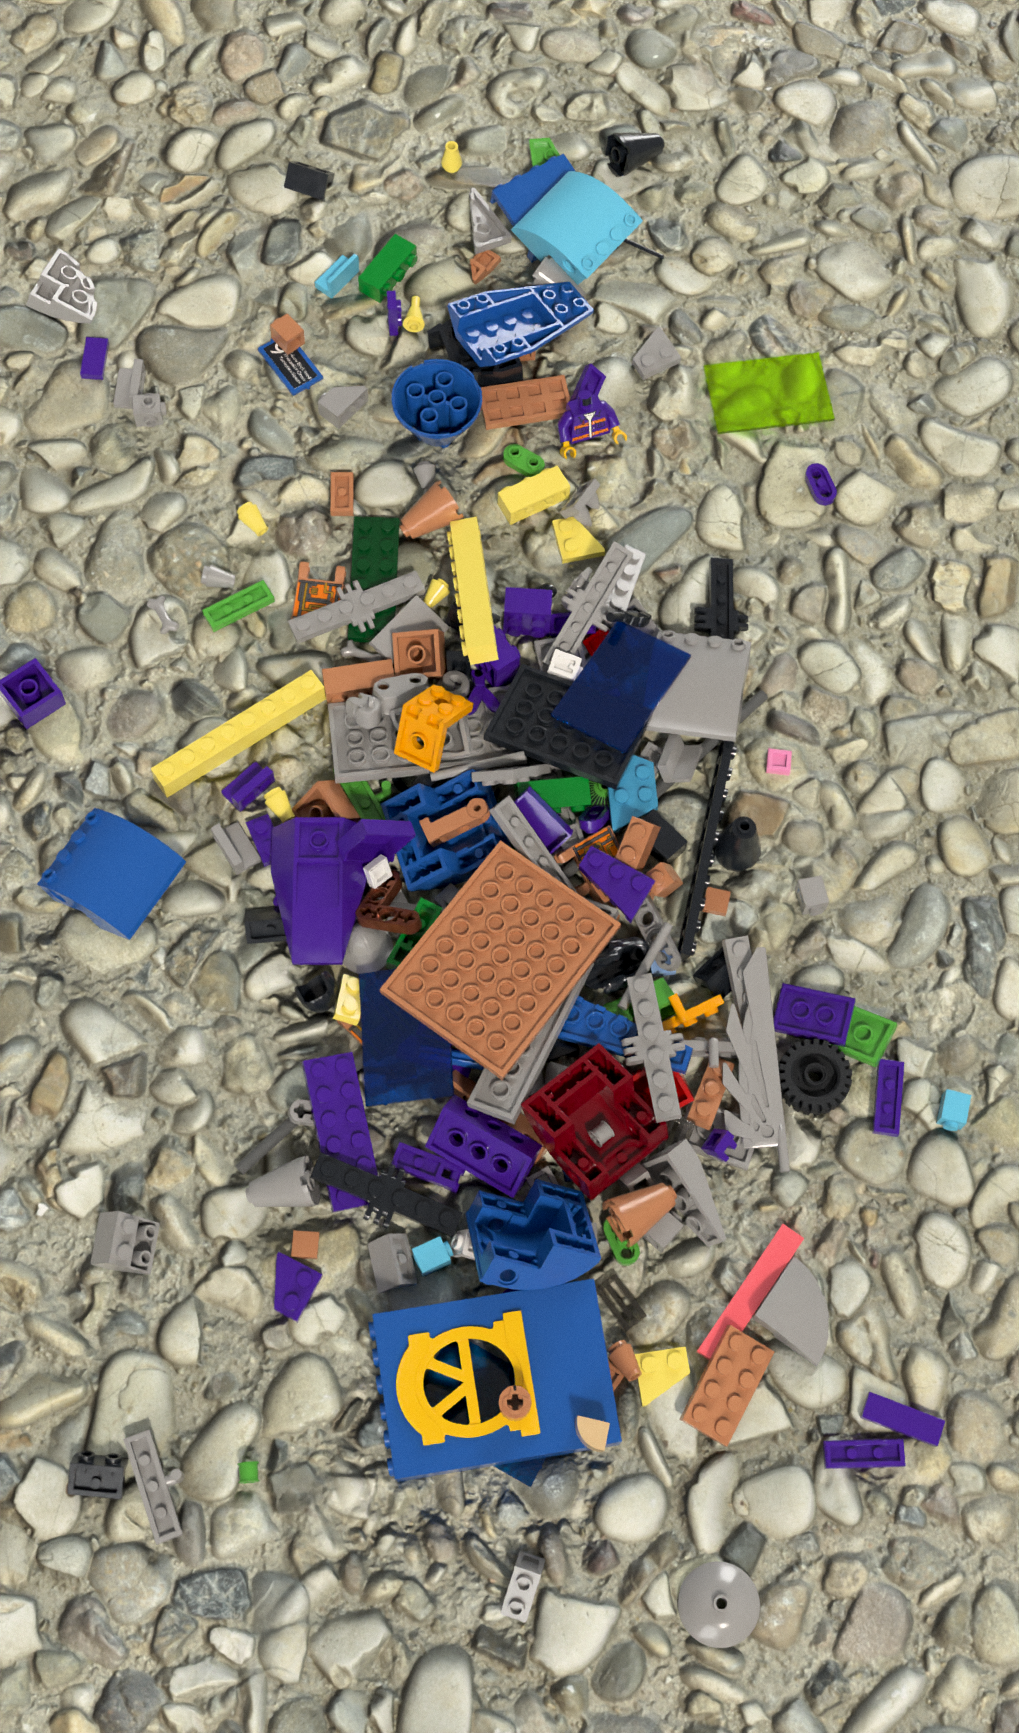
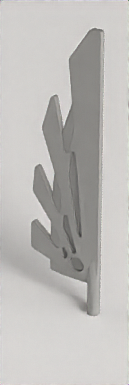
(759, 1079)

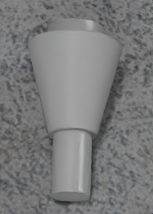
(425, 474)

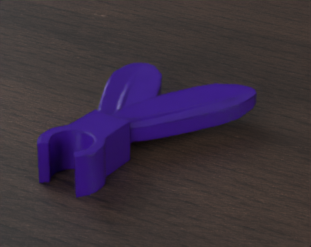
(481, 693)

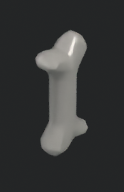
(167, 623)
(352, 650)

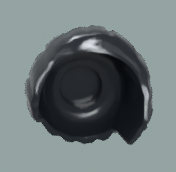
(319, 993)

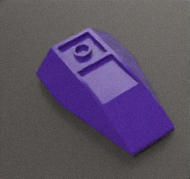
(315, 888)

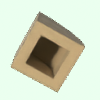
(592, 1432)

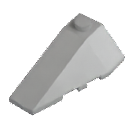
(683, 1171)

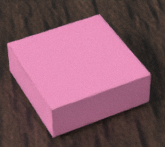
(778, 761)

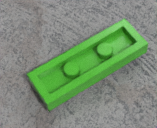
(238, 606)

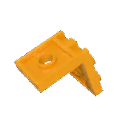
(428, 717)

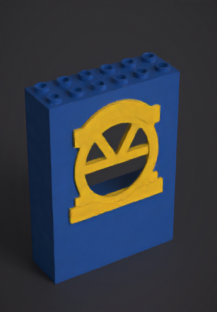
(555, 1354)

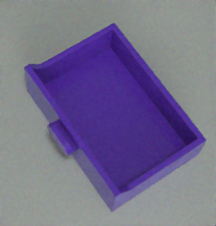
(543, 819)
(375, 837)

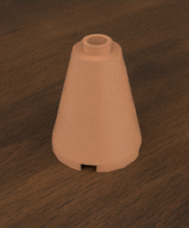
(430, 512)
(639, 1211)

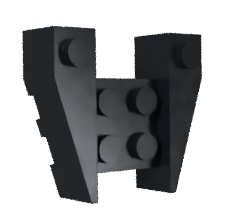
(498, 374)

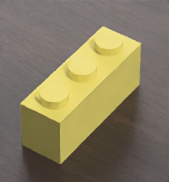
(533, 494)

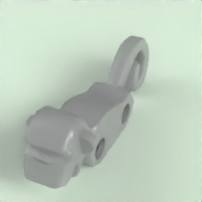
(368, 708)

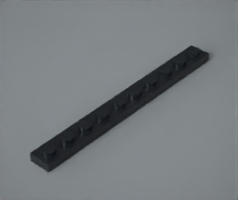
(704, 856)

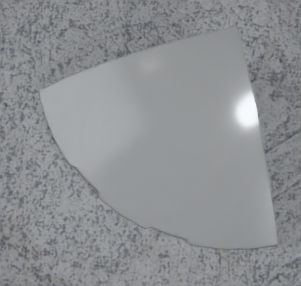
(64, 291)
(457, 738)
(797, 1312)

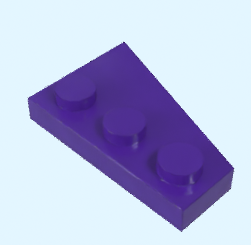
(618, 881)

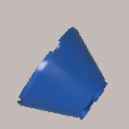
(436, 401)

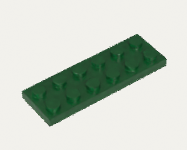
(373, 564)

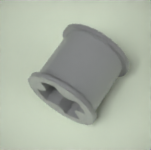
(601, 1133)

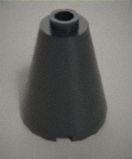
(631, 151)
(738, 845)

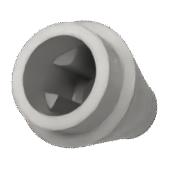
(216, 577)

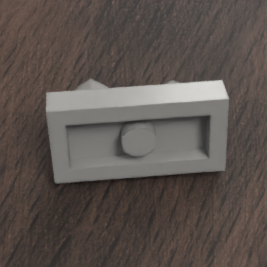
(583, 496)

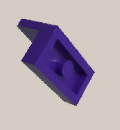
(248, 786)

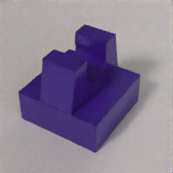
(717, 1144)

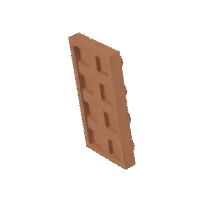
(524, 402)
(727, 1385)

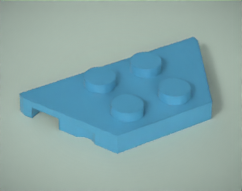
(634, 795)

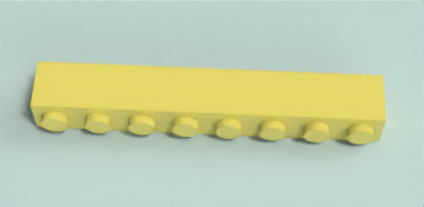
(473, 591)
(238, 733)

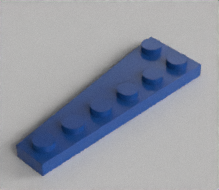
(593, 1024)

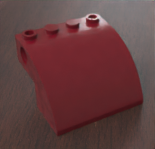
(576, 1102)

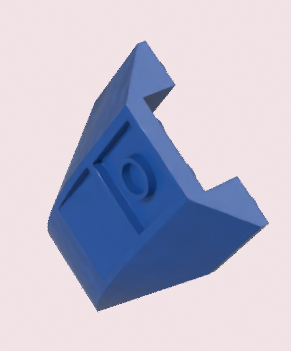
(515, 320)

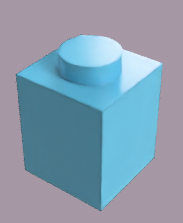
(953, 1110)
(432, 1256)

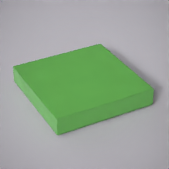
(868, 1037)

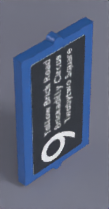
(293, 370)

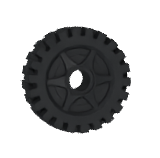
(827, 1064)

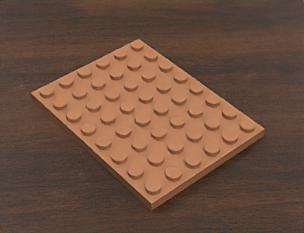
(500, 959)

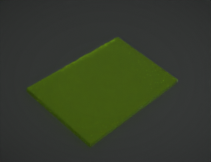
(768, 393)

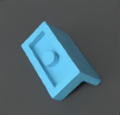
(338, 275)

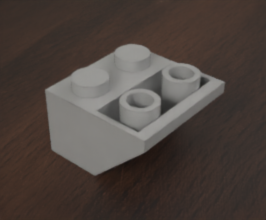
(125, 1243)

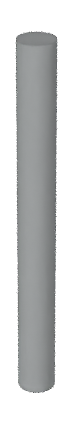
(479, 765)
(647, 961)

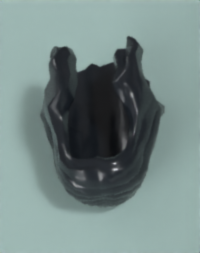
(617, 963)

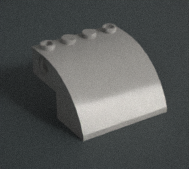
(708, 690)

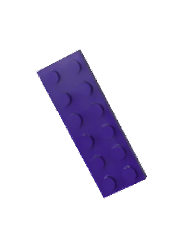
(339, 1119)

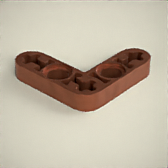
(372, 913)

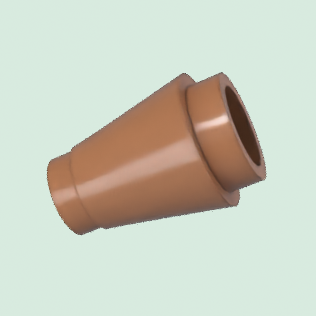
(624, 1359)

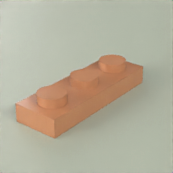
(708, 1096)

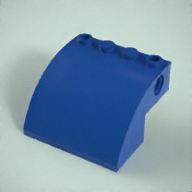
(455, 859)
(112, 872)
(534, 1240)

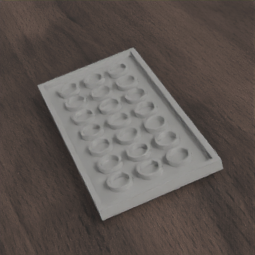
(370, 755)

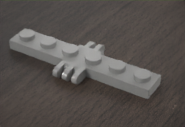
(356, 606)
(589, 606)
(653, 1048)

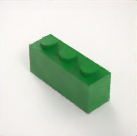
(387, 268)
(560, 792)

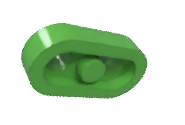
(522, 461)
(617, 1246)

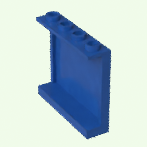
(526, 190)

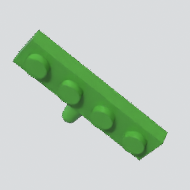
(364, 800)

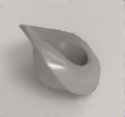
(367, 949)

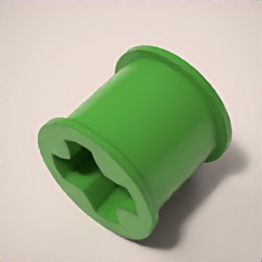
(248, 1472)

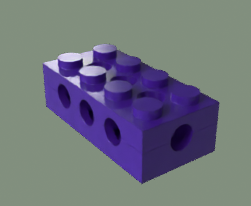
(483, 1146)

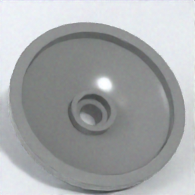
(699, 1610)

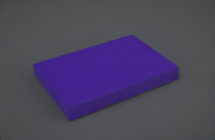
(814, 1014)

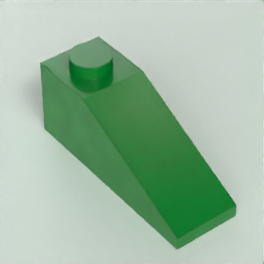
(428, 914)

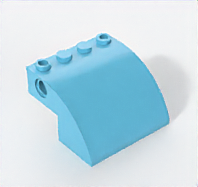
(577, 224)

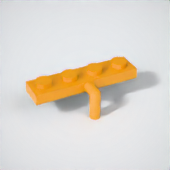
(689, 1016)

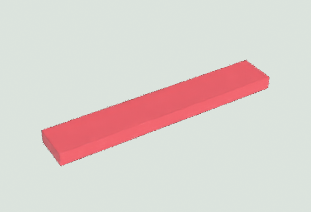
(754, 1287)

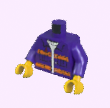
(586, 419)

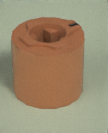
(515, 1403)

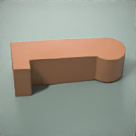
(456, 823)

